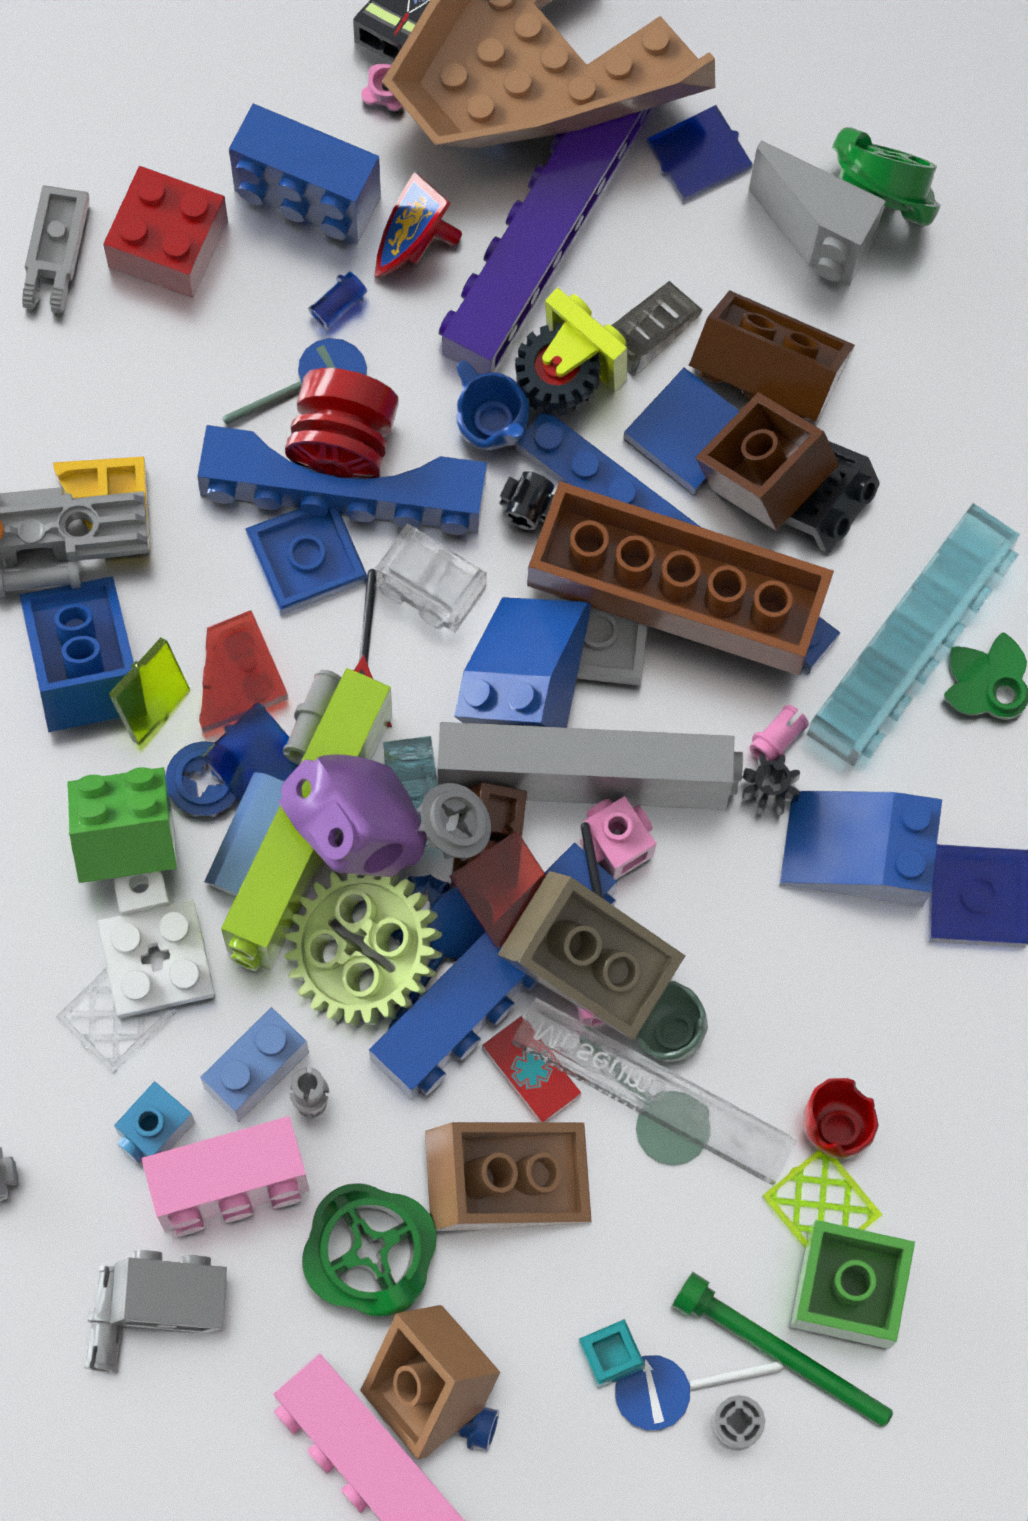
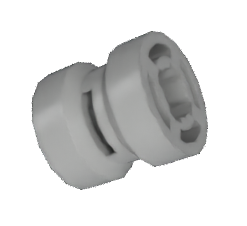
(730, 1430)

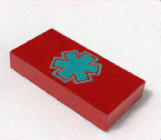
(538, 1084)

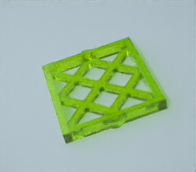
(796, 1175)

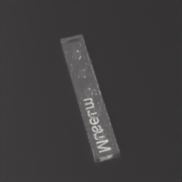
(654, 1091)

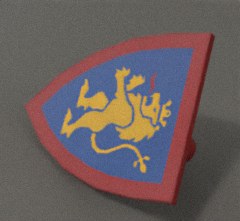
(413, 226)

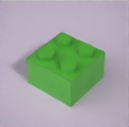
(121, 824)
(852, 1284)

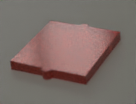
(500, 885)

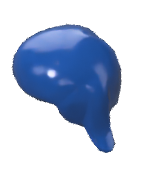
(490, 409)

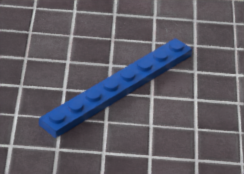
(579, 463)

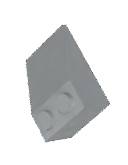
(817, 212)

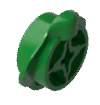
(888, 174)
(414, 1224)

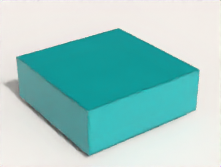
(611, 1353)

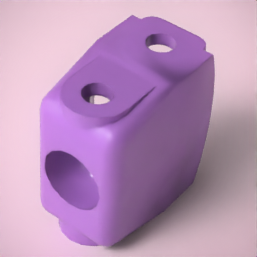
(363, 802)

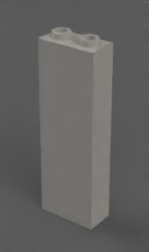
(593, 764)

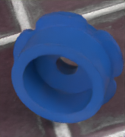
(481, 1429)

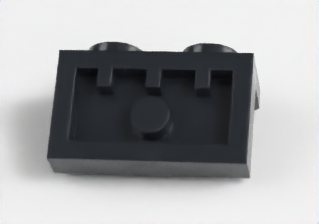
(838, 499)

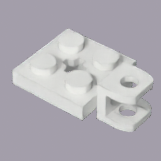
(148, 922)

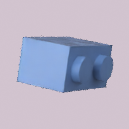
(255, 1064)

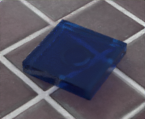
(979, 896)

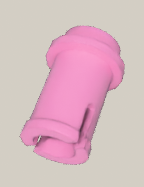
(778, 735)

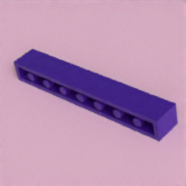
(535, 241)

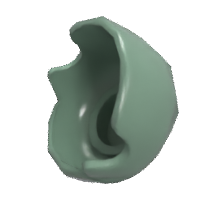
(674, 1025)

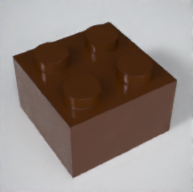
(767, 461)

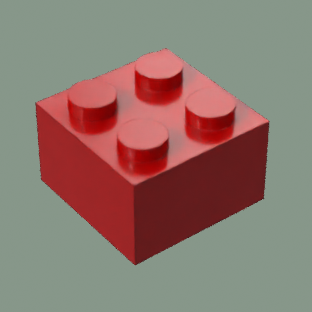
(166, 231)

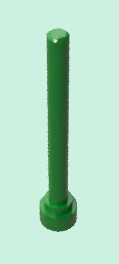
(699, 1299)

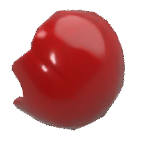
(840, 1119)

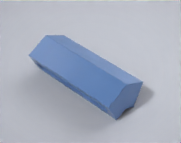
(245, 833)

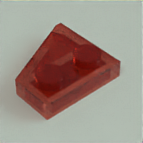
(237, 672)

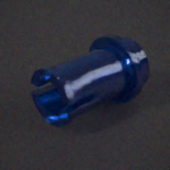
(338, 300)

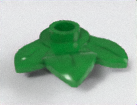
(983, 675)

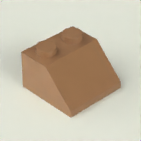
(428, 1378)

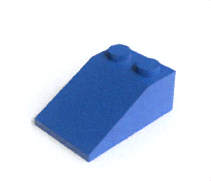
(77, 651)
(525, 664)
(862, 844)

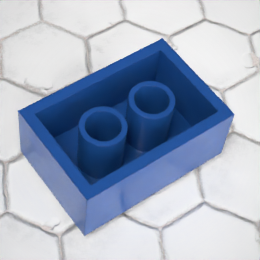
(305, 173)

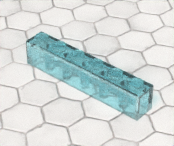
(913, 635)

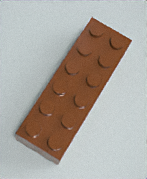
(679, 578)

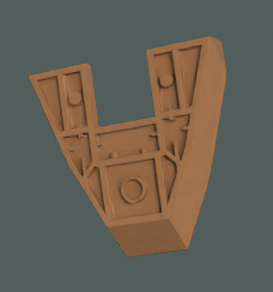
(507, 75)

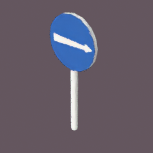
(661, 1391)

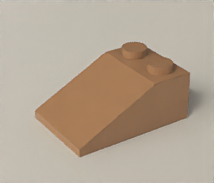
(507, 1175)

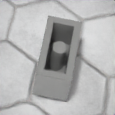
(168, 1293)

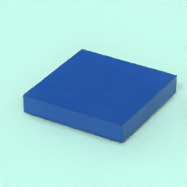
(680, 427)
(306, 557)

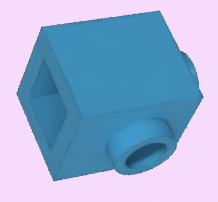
(153, 1124)

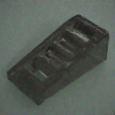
(640, 349)

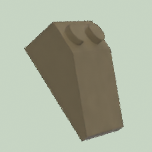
(591, 954)

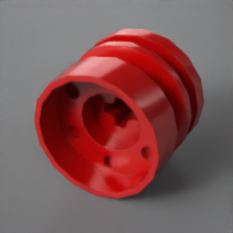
(342, 424)

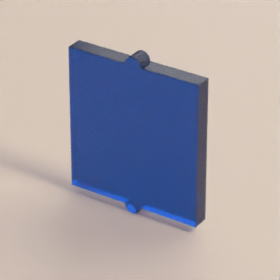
(699, 153)
(249, 747)

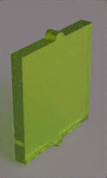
(149, 691)

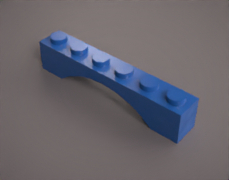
(438, 494)

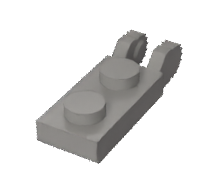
(54, 244)

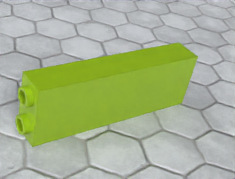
(285, 860)

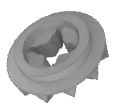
(473, 825)

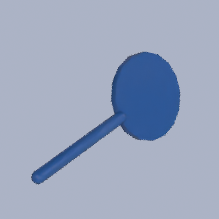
(459, 932)

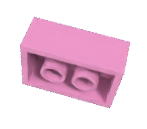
(226, 1176)

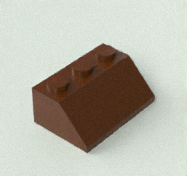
(770, 355)

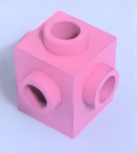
(620, 836)

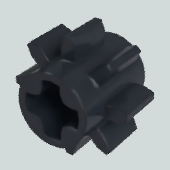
(527, 499)
(764, 795)

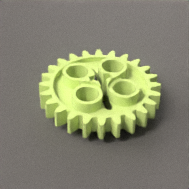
(337, 981)

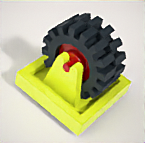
(569, 357)

